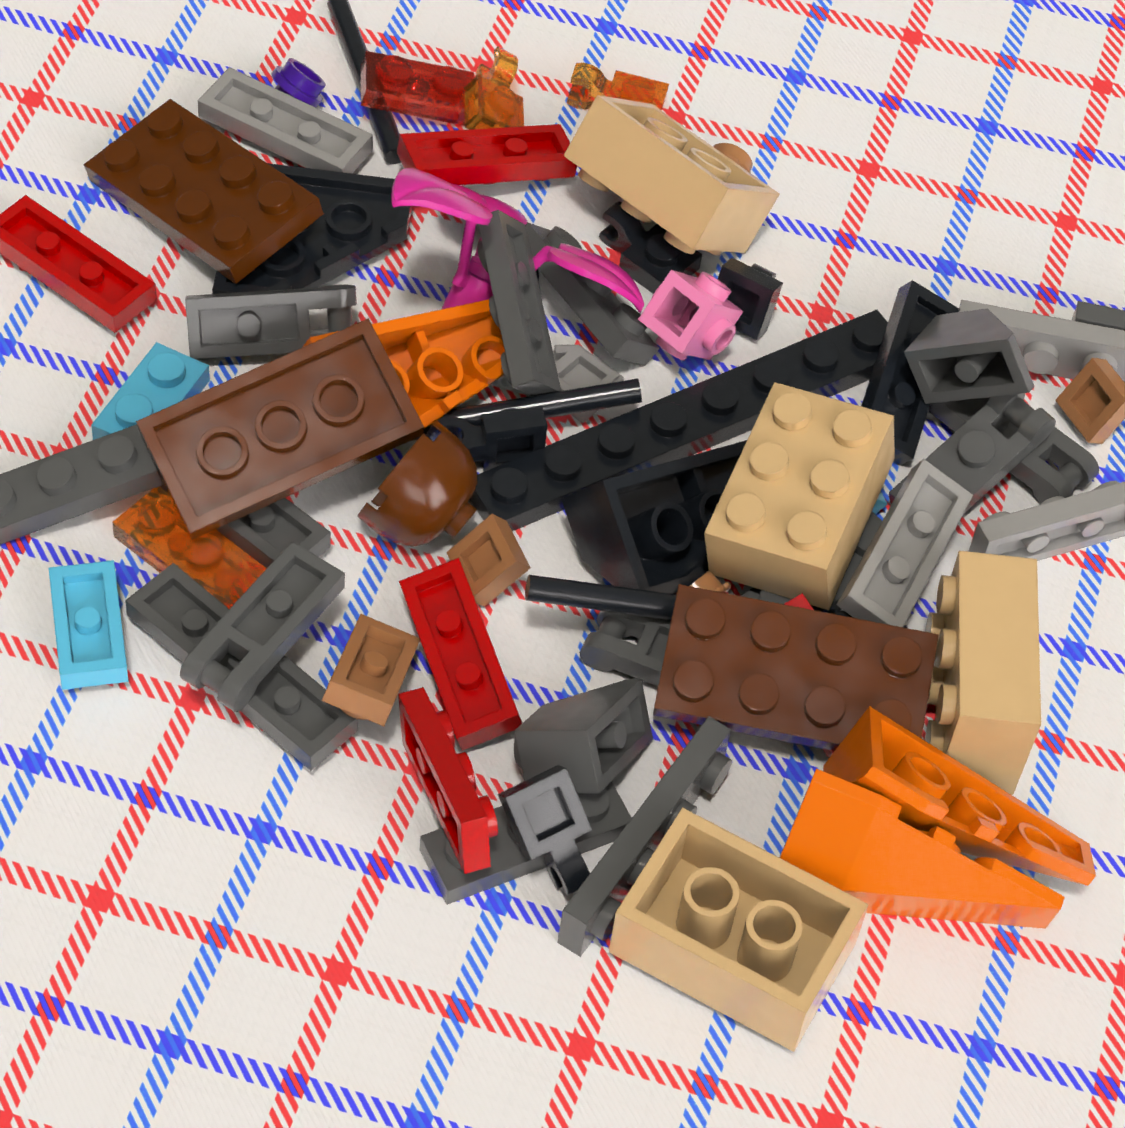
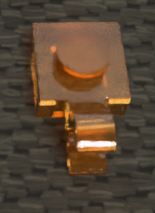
(590, 81)
(489, 96)

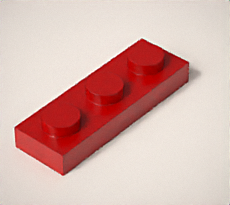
(489, 154)
(73, 264)
(460, 654)
(447, 780)

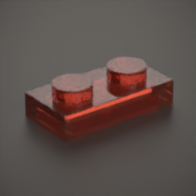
(414, 87)

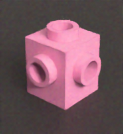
(691, 315)

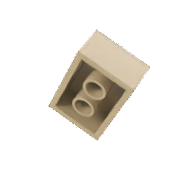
(669, 177)
(800, 495)
(987, 665)
(737, 928)

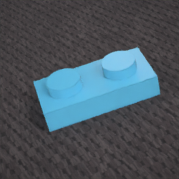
(155, 384)
(88, 625)

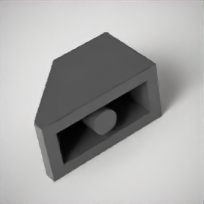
(967, 358)
(587, 734)

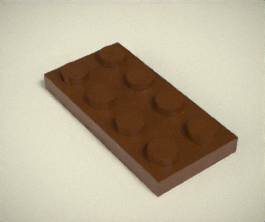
(204, 190)
(280, 428)
(789, 669)

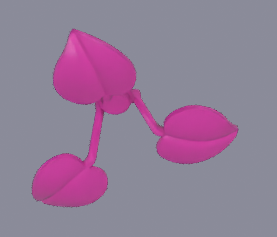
(471, 279)

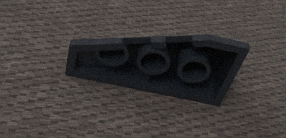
(652, 522)

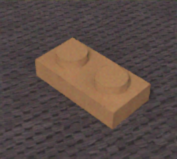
(371, 670)

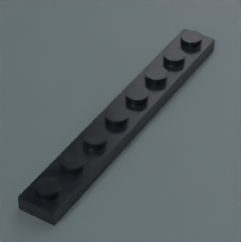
(678, 423)

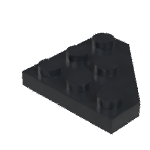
(352, 230)

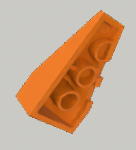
(442, 355)
(955, 798)
(866, 851)

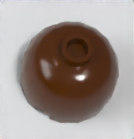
(425, 491)

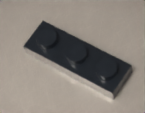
(892, 383)

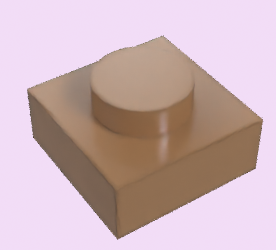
(1095, 400)
(490, 558)

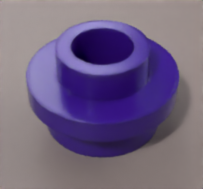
(299, 82)

